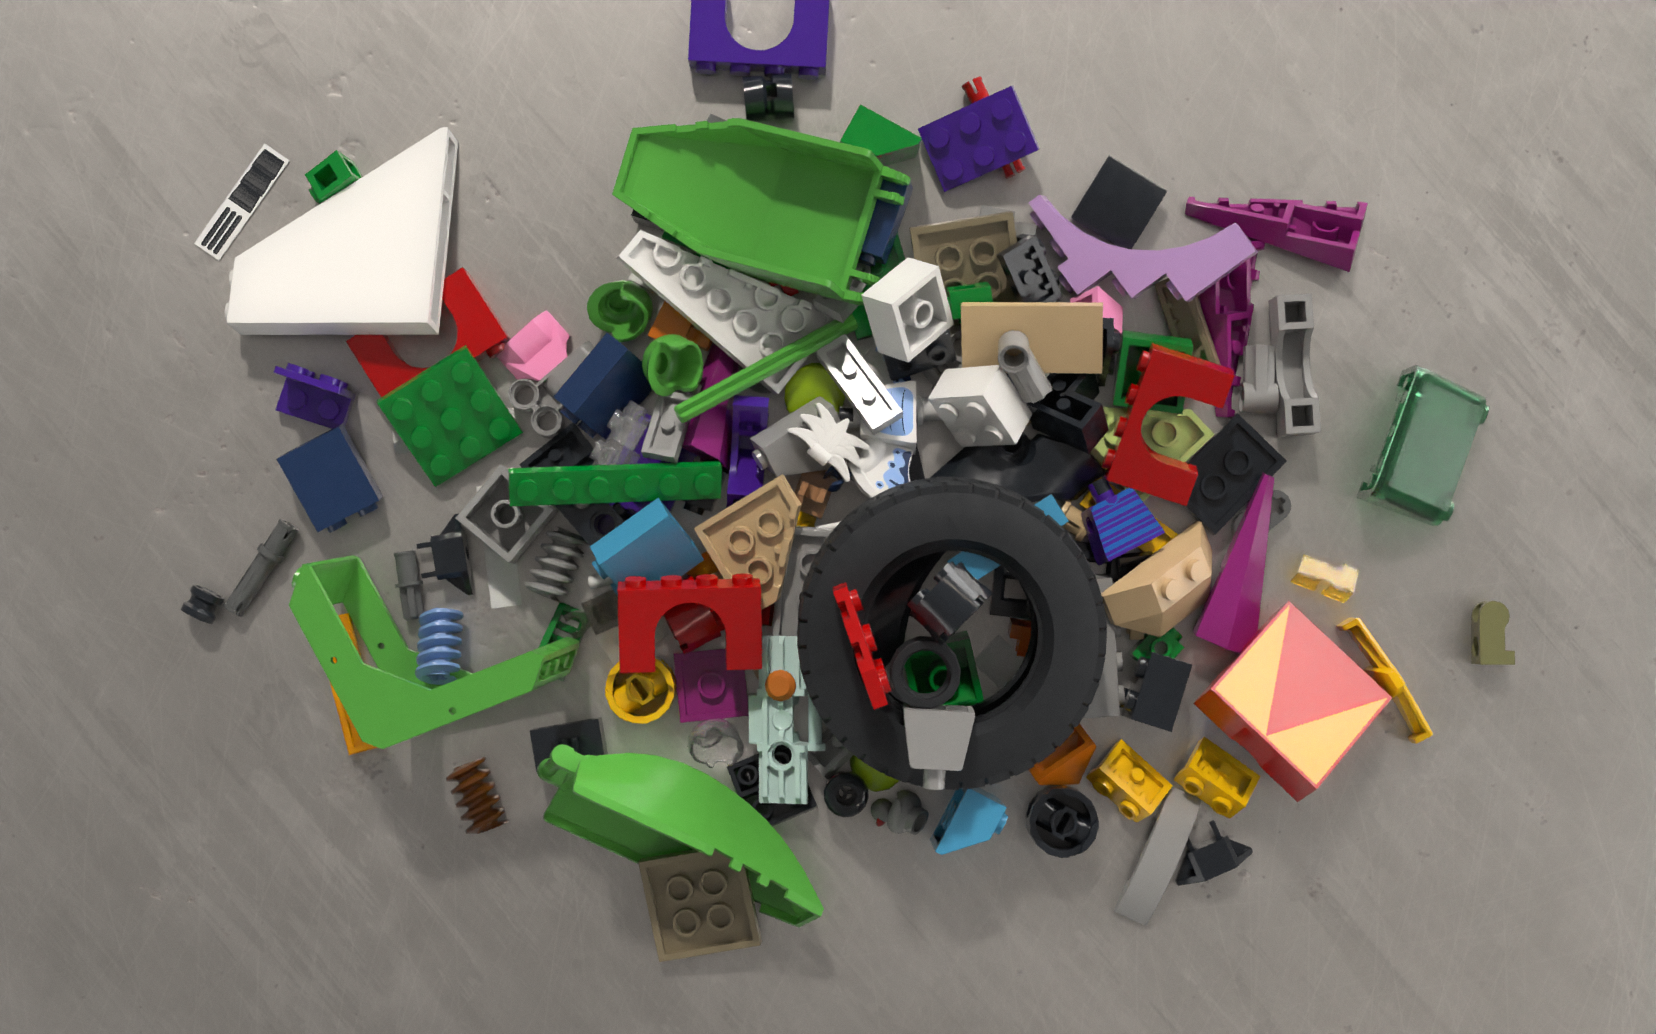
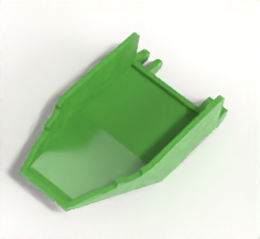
(760, 199)

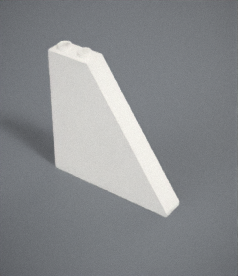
(360, 258)

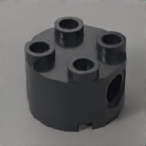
(949, 602)
(1062, 821)

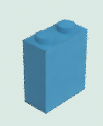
(646, 546)

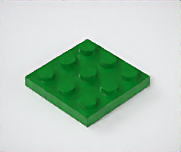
(449, 416)

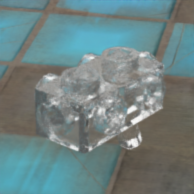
(625, 435)

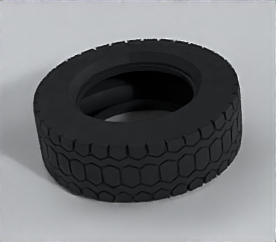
(977, 517)

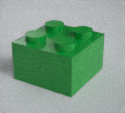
(1130, 350)

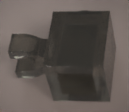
(599, 613)

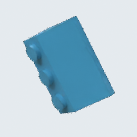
(968, 820)

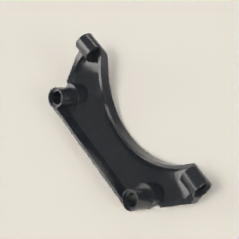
(1029, 468)

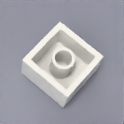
(907, 309)
(980, 406)

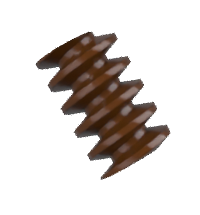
(476, 797)

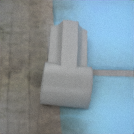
(1023, 368)
(1258, 390)

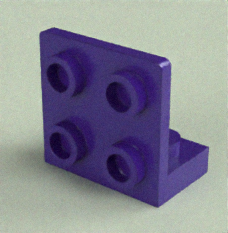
(314, 400)

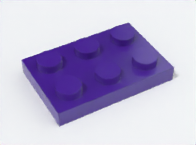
(978, 138)

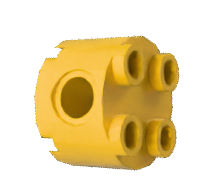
(641, 696)

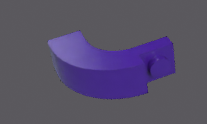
(749, 419)

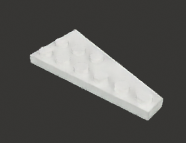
(725, 305)

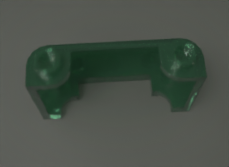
(1425, 447)

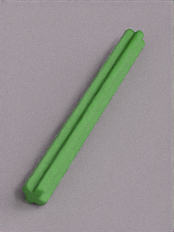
(763, 369)

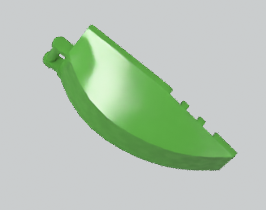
(663, 807)

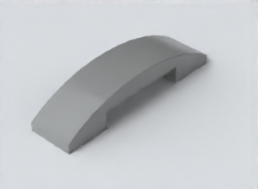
(1159, 856)

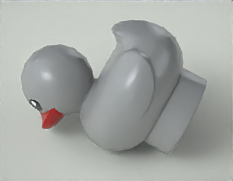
(901, 816)

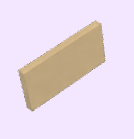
(1060, 334)

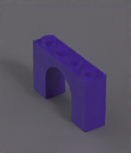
(799, 53)

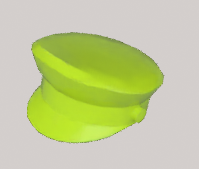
(809, 384)

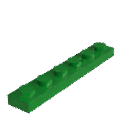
(614, 483)

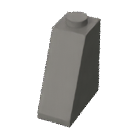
(785, 452)

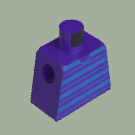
(1117, 522)

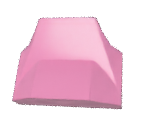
(535, 348)

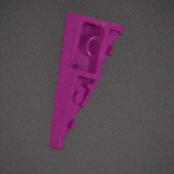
(1229, 317)
(711, 431)
(1235, 600)

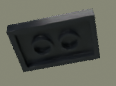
(1229, 472)

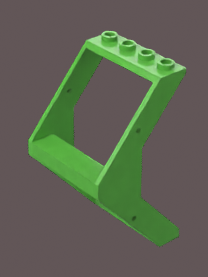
(390, 701)

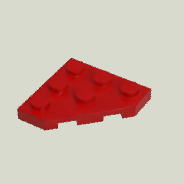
(864, 644)

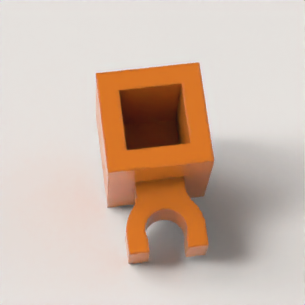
(672, 322)

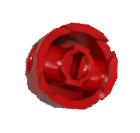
(693, 624)

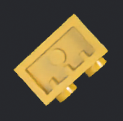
(1217, 778)
(1129, 782)

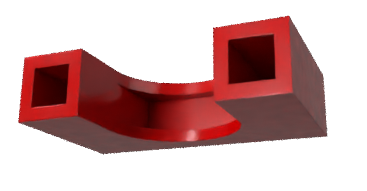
(476, 329)
(1162, 376)
(645, 602)

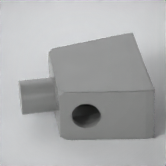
(937, 740)

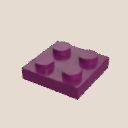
(708, 688)

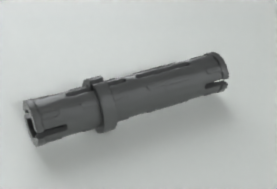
(269, 555)

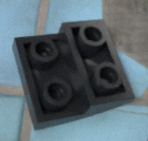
(1119, 203)
(746, 783)

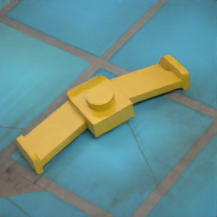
(1388, 678)

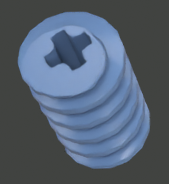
(437, 645)

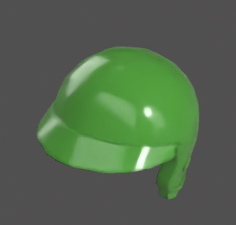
(620, 309)
(672, 364)

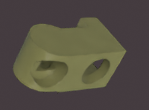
(1488, 634)

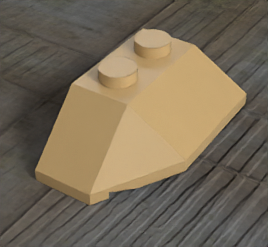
(1164, 585)

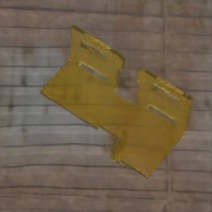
(1343, 578)

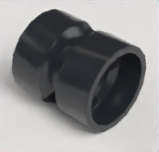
(756, 92)

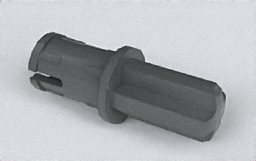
(409, 584)

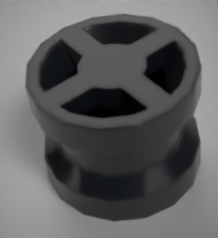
(202, 604)

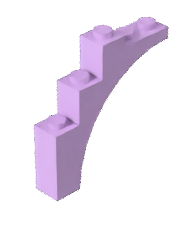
(1189, 267)

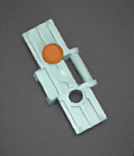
(773, 723)

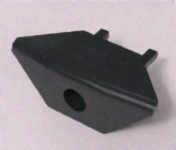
(451, 556)
(1211, 858)

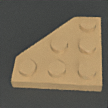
(755, 536)

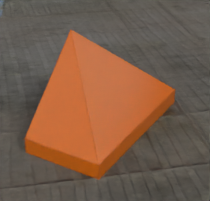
(1068, 761)

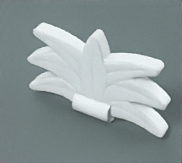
(829, 441)

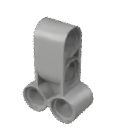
(545, 390)

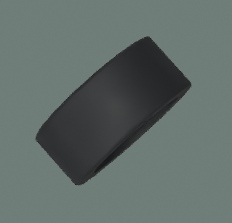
(924, 700)

